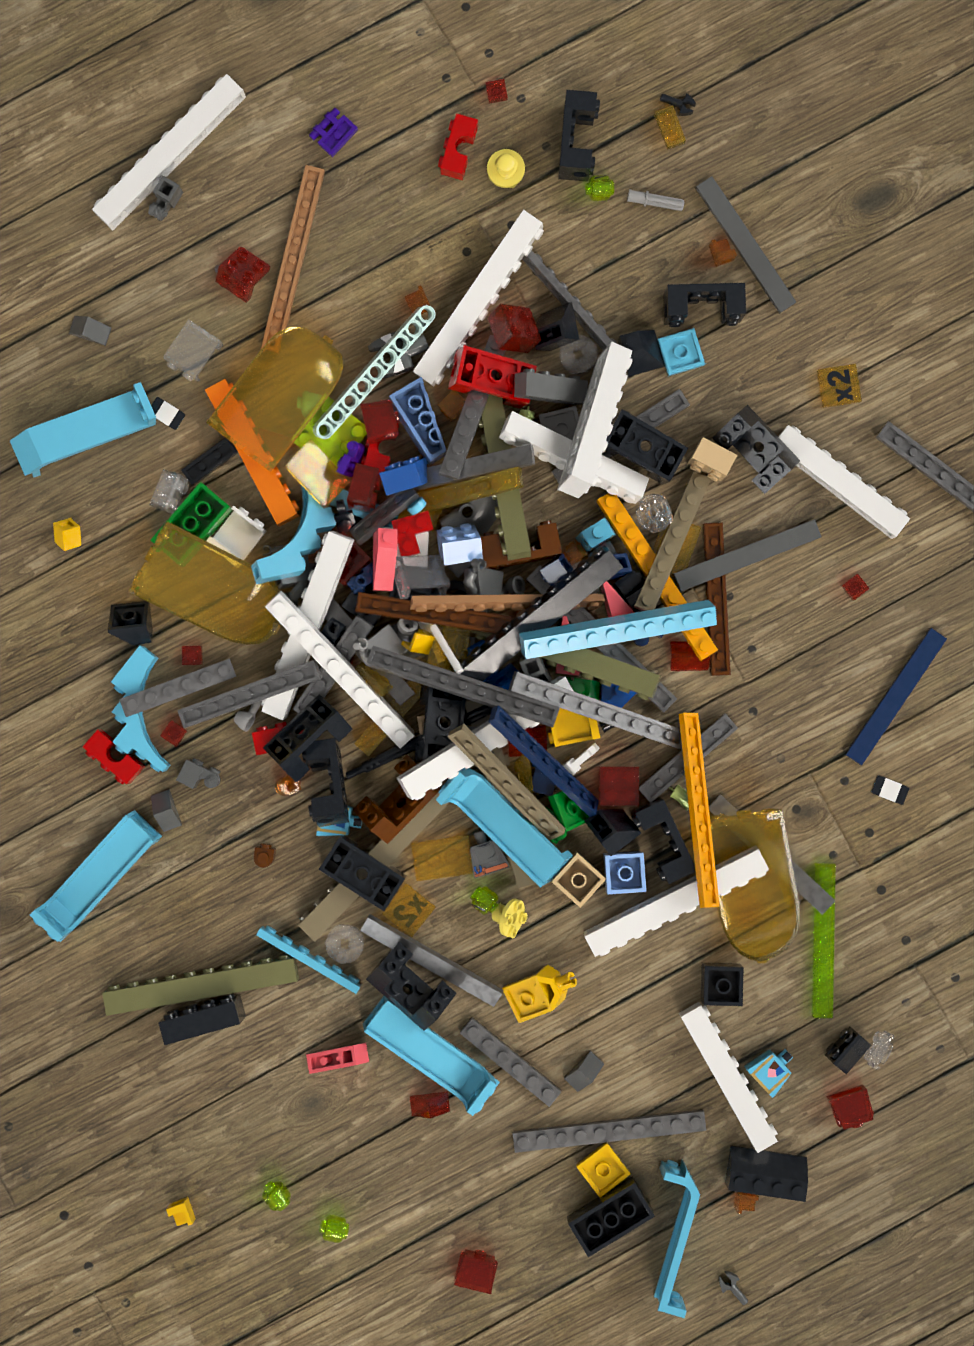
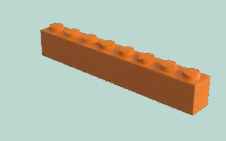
(268, 483)

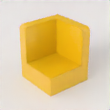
(67, 534)
(421, 642)
(181, 1212)

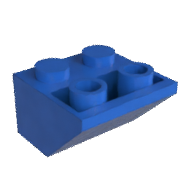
(404, 475)

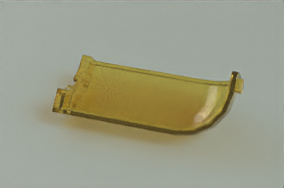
(279, 394)
(206, 587)
(765, 912)

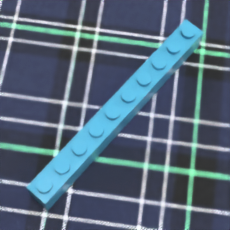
(617, 629)

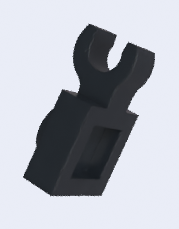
(344, 519)

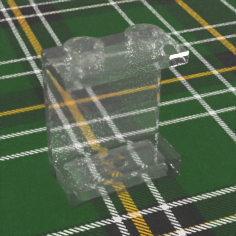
(191, 350)
(420, 572)

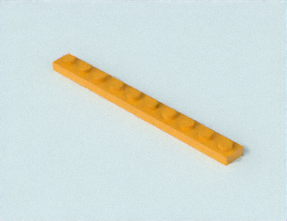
(644, 557)
(699, 810)

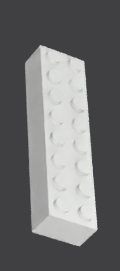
(595, 420)

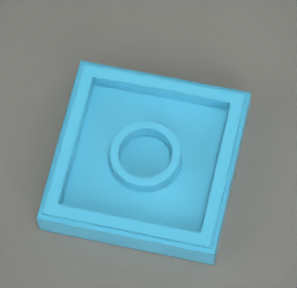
(681, 352)

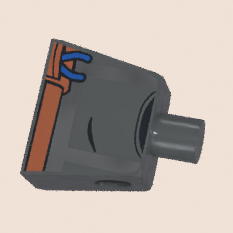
(486, 856)

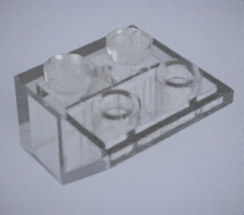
(169, 491)

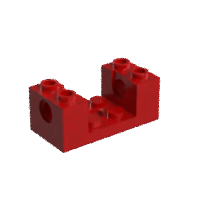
(473, 372)

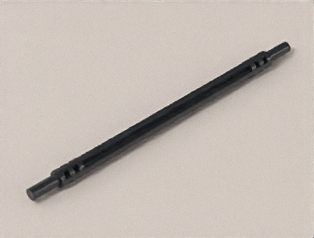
(410, 746)

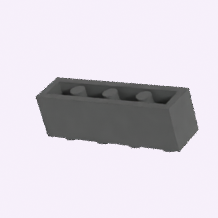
(550, 388)

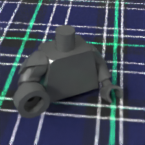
(298, 582)
(489, 582)

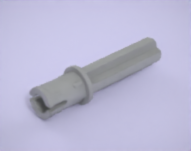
(655, 200)

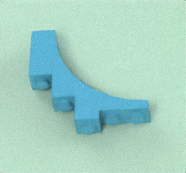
(288, 561)
(134, 735)

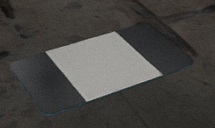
(167, 413)
(890, 790)

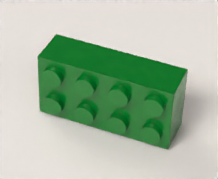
(200, 513)

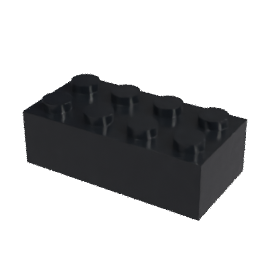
(202, 1019)
(610, 1216)

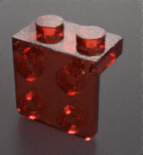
(241, 273)

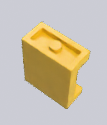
(572, 728)

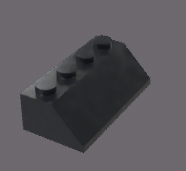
(767, 1173)

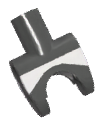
(405, 363)

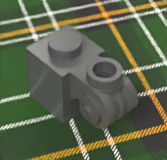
(167, 196)
(194, 771)

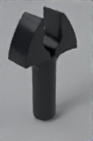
(680, 103)

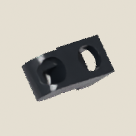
(333, 631)

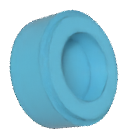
(417, 506)

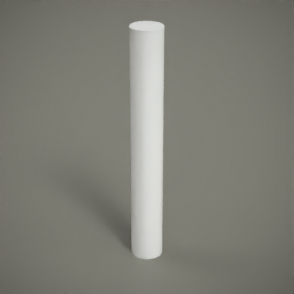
(446, 649)

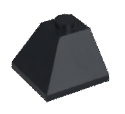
(645, 351)
(131, 622)

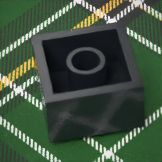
(722, 984)

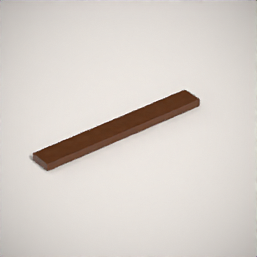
(717, 596)
(400, 609)

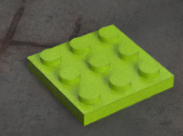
(336, 445)

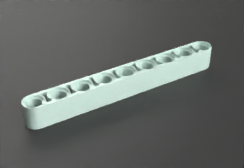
(382, 367)

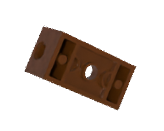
(548, 547)
(390, 817)

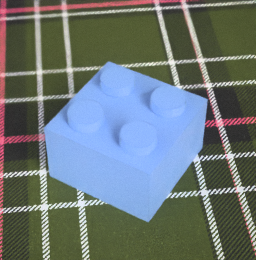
(459, 544)
(624, 872)

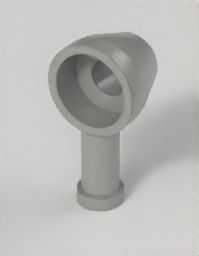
(246, 719)

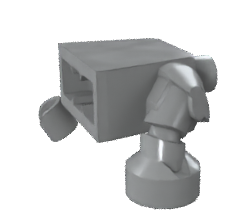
(387, 639)

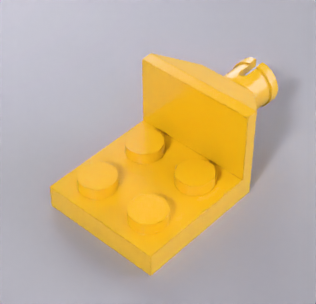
(538, 993)

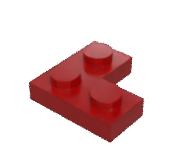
(408, 528)

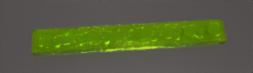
(824, 946)

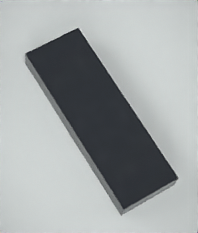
(209, 461)

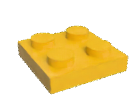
(603, 1169)

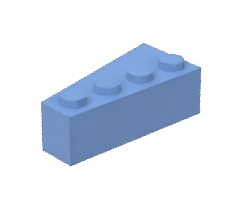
(419, 420)

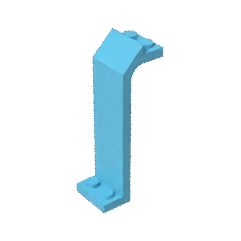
(83, 430)
(504, 825)
(96, 876)
(431, 1055)
(669, 1300)

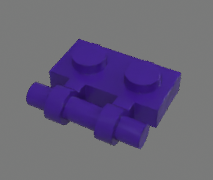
(337, 135)
(347, 463)

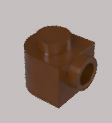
(264, 855)

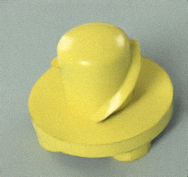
(505, 168)
(510, 917)

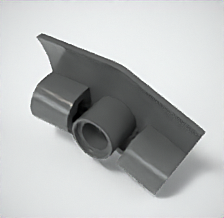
(482, 515)

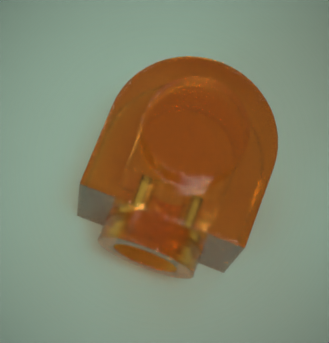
(574, 552)
(287, 786)

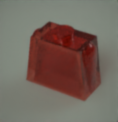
(380, 420)
(851, 1107)
(476, 1271)

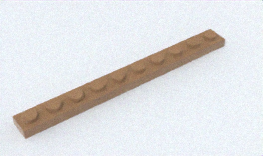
(294, 251)
(495, 602)

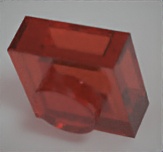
(496, 91)
(855, 587)
(192, 655)
(174, 733)

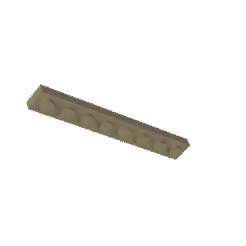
(672, 542)
(506, 782)

